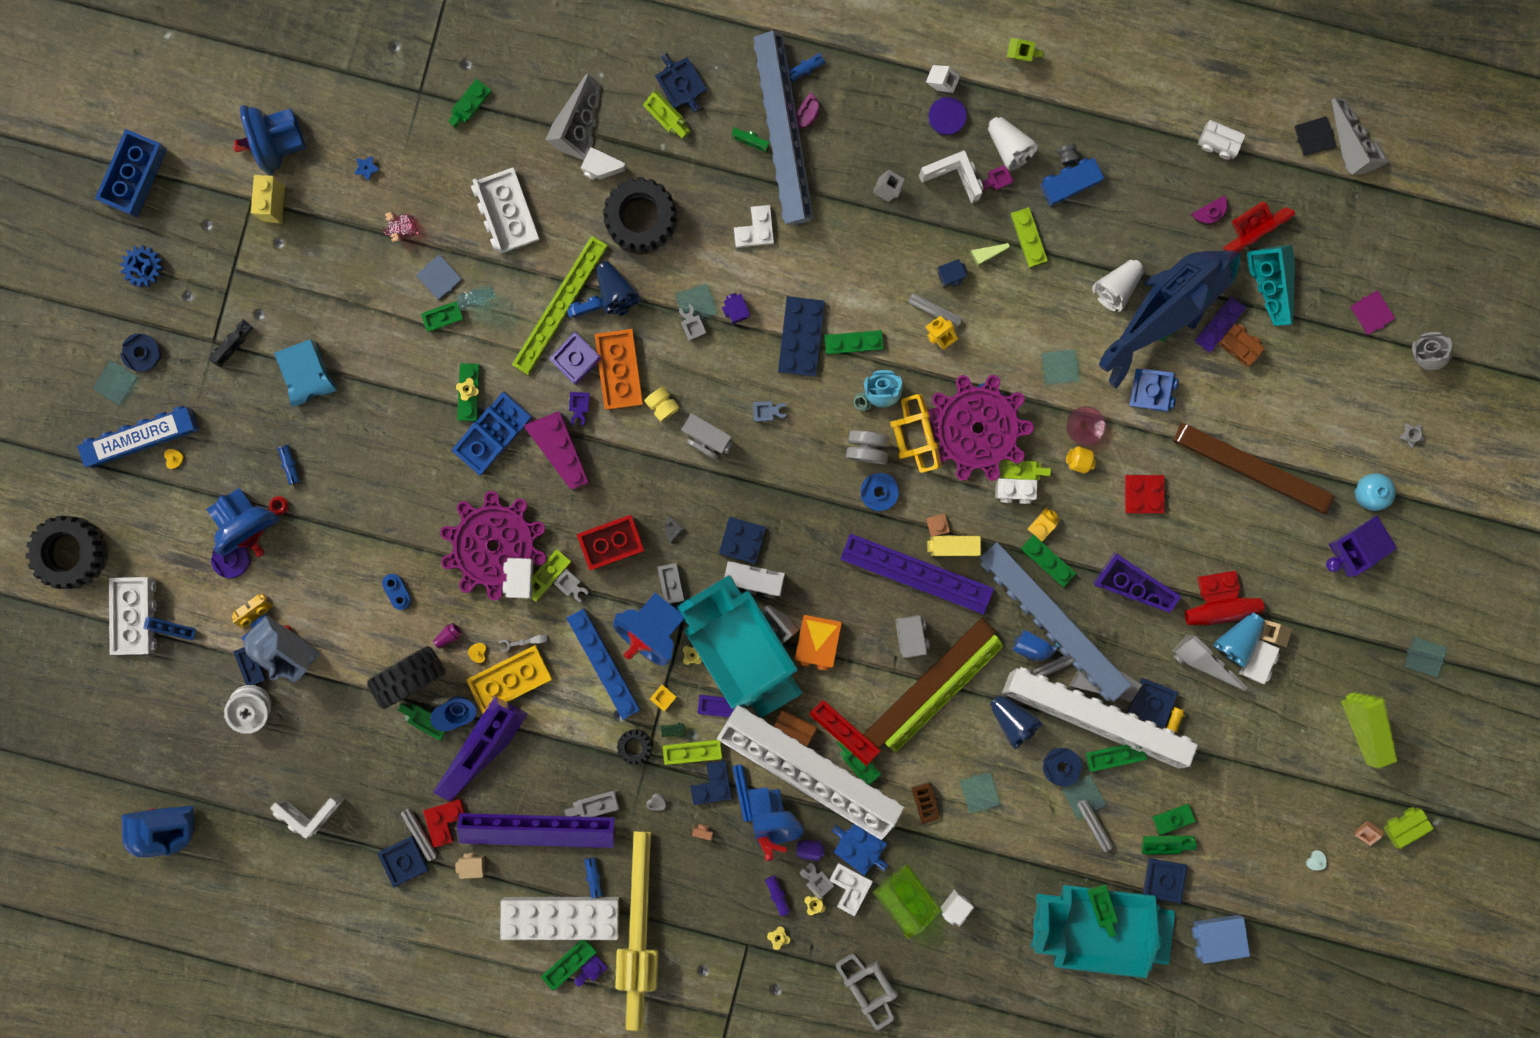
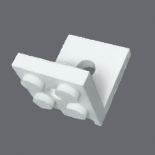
(965, 169)
(299, 822)

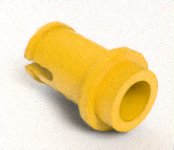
(1175, 719)

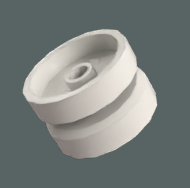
(247, 709)

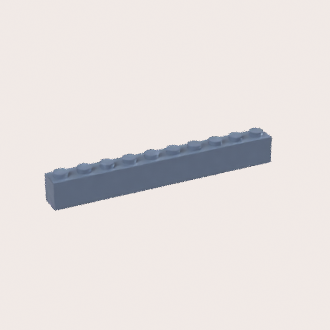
(783, 128)
(1055, 622)

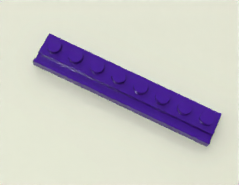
(916, 573)

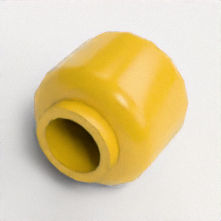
(1081, 459)

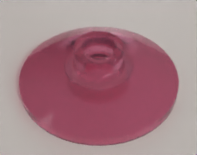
(1095, 424)

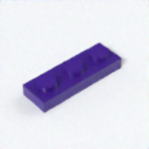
(1220, 324)

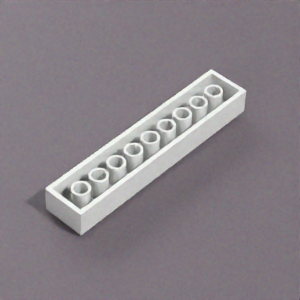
(1099, 718)
(810, 772)

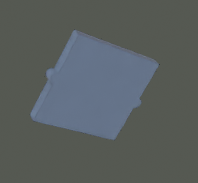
(439, 277)

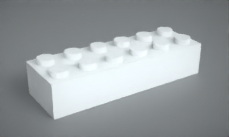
(559, 918)

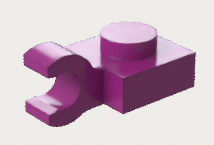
(997, 178)

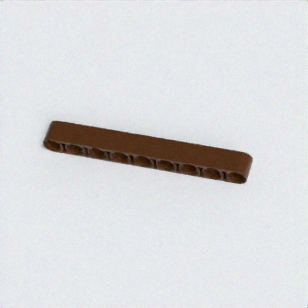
(1253, 468)
(929, 682)

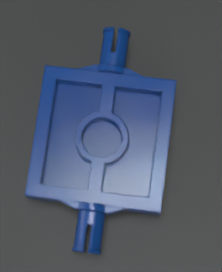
(859, 848)

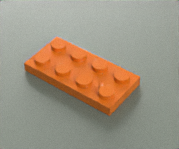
(618, 369)

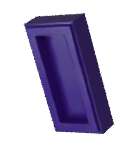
(714, 706)

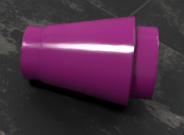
(447, 636)

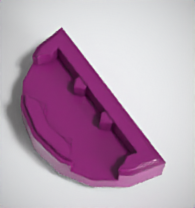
(808, 111)
(1212, 212)

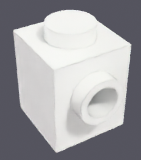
(943, 78)

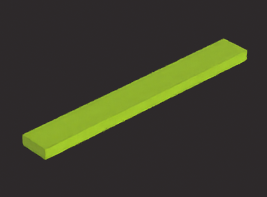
(559, 304)
(944, 693)

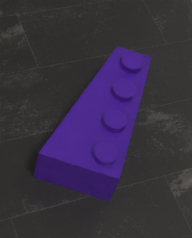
(1130, 581)

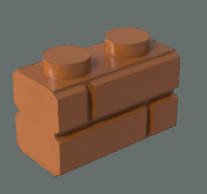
(1241, 344)
(795, 727)

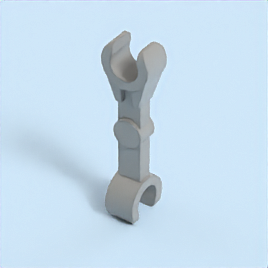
(537, 639)

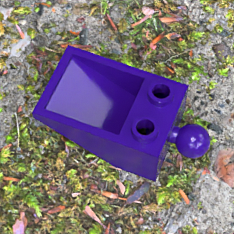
(1360, 548)

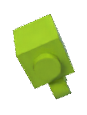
(1023, 50)

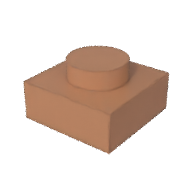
(937, 525)
(702, 831)
(1368, 833)

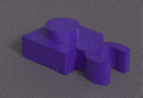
(578, 404)

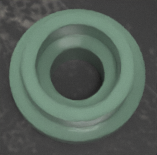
(859, 404)

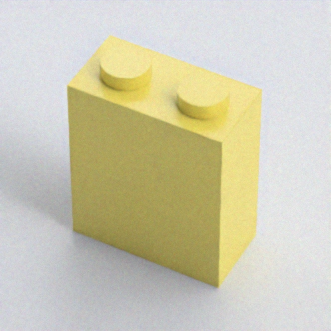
(267, 199)
(954, 546)

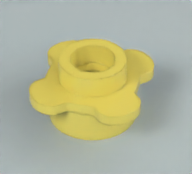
(465, 395)
(688, 659)
(814, 909)
(783, 938)

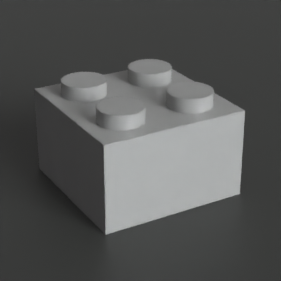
(911, 636)

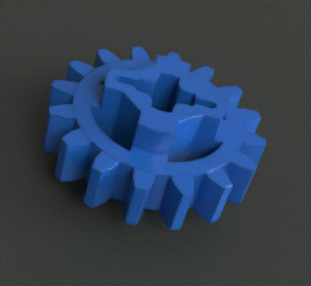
(134, 262)

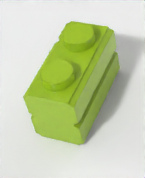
(1408, 827)

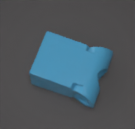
(304, 372)

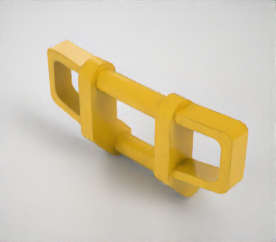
(924, 417)

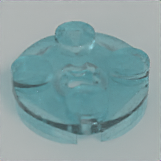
(477, 296)

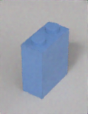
(1220, 939)

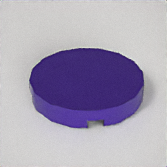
(947, 116)
(233, 564)

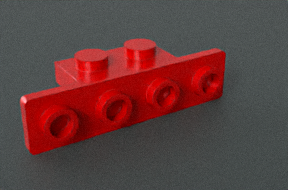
(1255, 224)

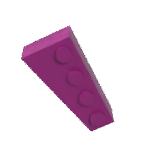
(557, 445)

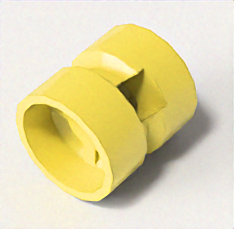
(661, 403)

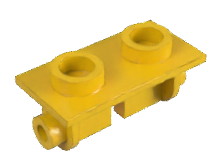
(258, 606)

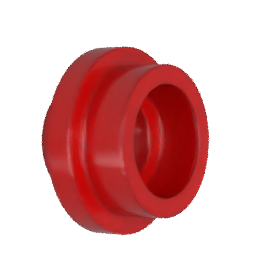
(285, 505)

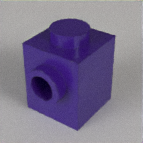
(735, 308)

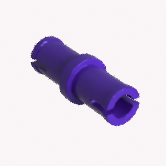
(777, 895)

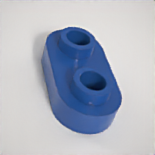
(577, 309)
(396, 591)

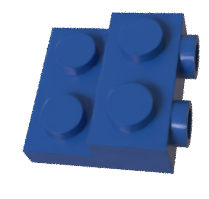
(1154, 390)

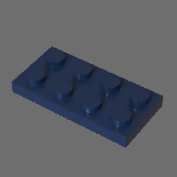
(801, 336)

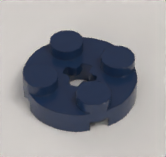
(130, 350)
(1072, 769)

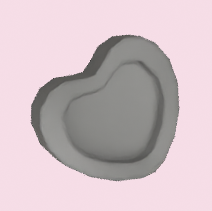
(657, 803)

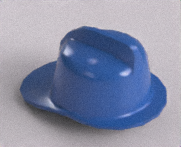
(453, 713)

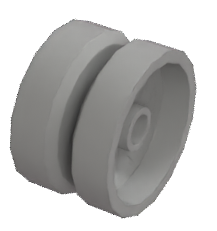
(868, 445)

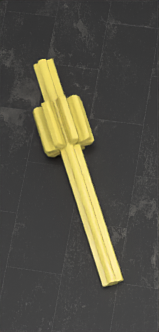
(638, 965)

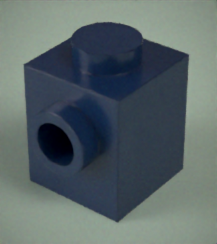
(952, 273)

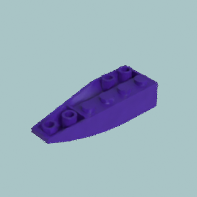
(484, 743)

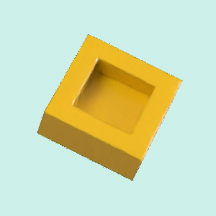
(663, 697)

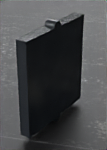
(1314, 136)

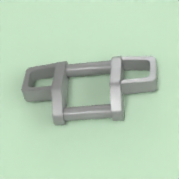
(883, 999)

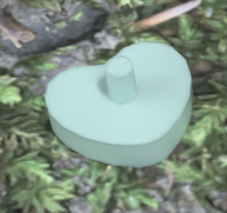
(1316, 861)

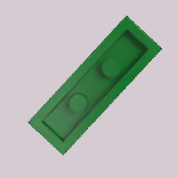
(853, 342)
(468, 409)
(1047, 561)
(1113, 757)
(568, 964)

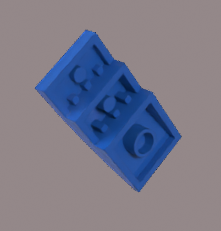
(492, 433)

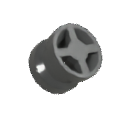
(1068, 154)

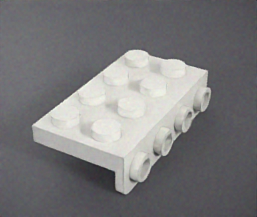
(505, 211)
(129, 605)

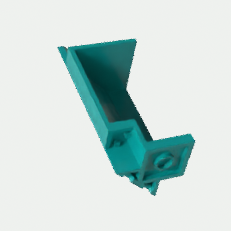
(739, 648)
(1071, 933)

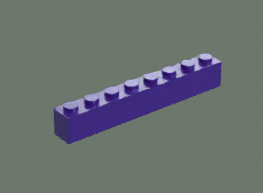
(536, 830)

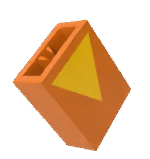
(817, 642)

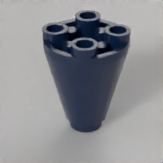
(615, 290)
(1014, 720)

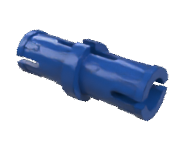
(806, 67)
(288, 464)
(593, 877)

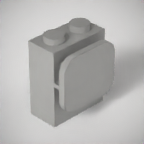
(707, 437)

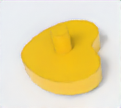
(174, 458)
(476, 652)

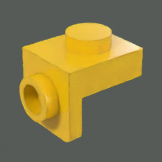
(1044, 524)

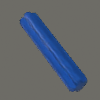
(743, 792)

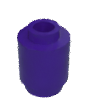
(810, 850)

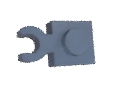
(764, 411)

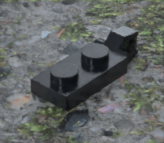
(231, 343)

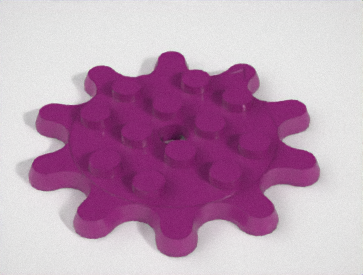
(999, 421)
(475, 533)

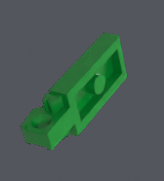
(469, 103)
(421, 720)
(865, 773)
(1167, 844)
(1103, 908)

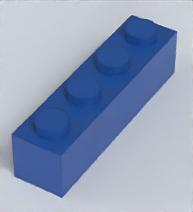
(169, 628)

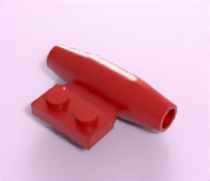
(1221, 600)

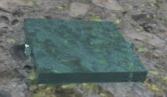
(699, 298)
(1059, 366)
(115, 382)
(1425, 656)
(1082, 790)
(979, 792)

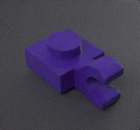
(591, 969)

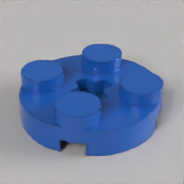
(889, 487)

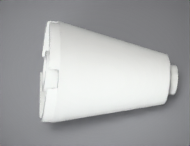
(1011, 143)
(1118, 285)

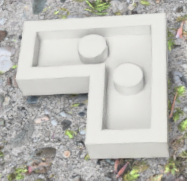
(759, 233)
(855, 885)

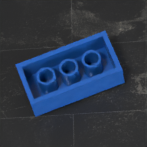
(131, 173)

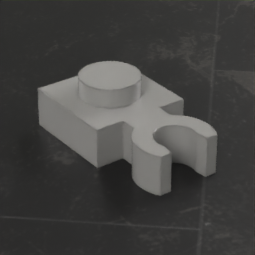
(693, 325)
(569, 584)
(819, 883)

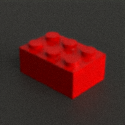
(610, 542)

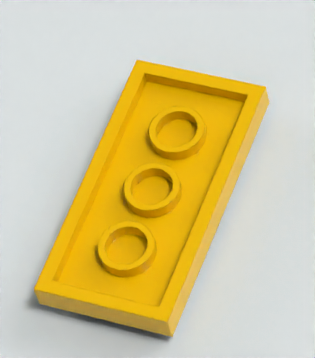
(509, 678)

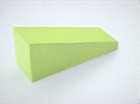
(984, 254)

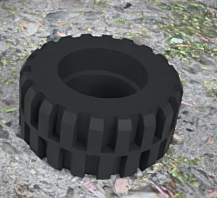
(632, 191)
(42, 552)
(405, 677)

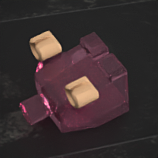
(400, 226)

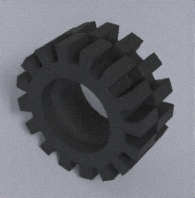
(634, 758)

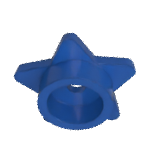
(366, 172)

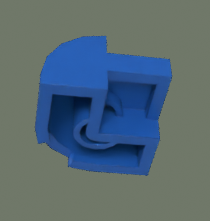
(1033, 647)

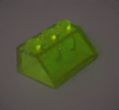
(907, 901)

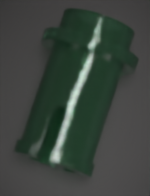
(673, 730)

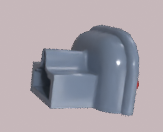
(279, 650)

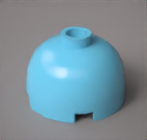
(883, 388)
(1375, 492)

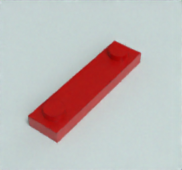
(844, 732)

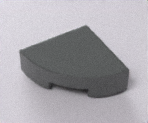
(672, 529)

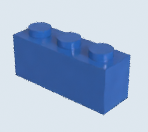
(1071, 181)

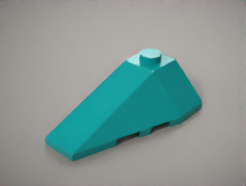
(1275, 279)

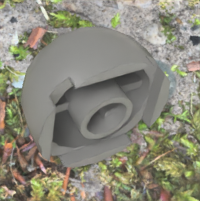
(1432, 351)

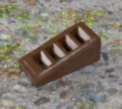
(921, 787)

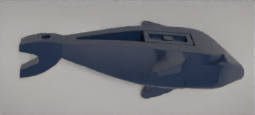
(1175, 301)

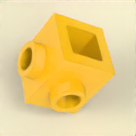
(941, 332)

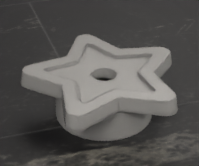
(1417, 434)

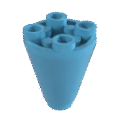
(1241, 640)

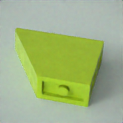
(1371, 728)

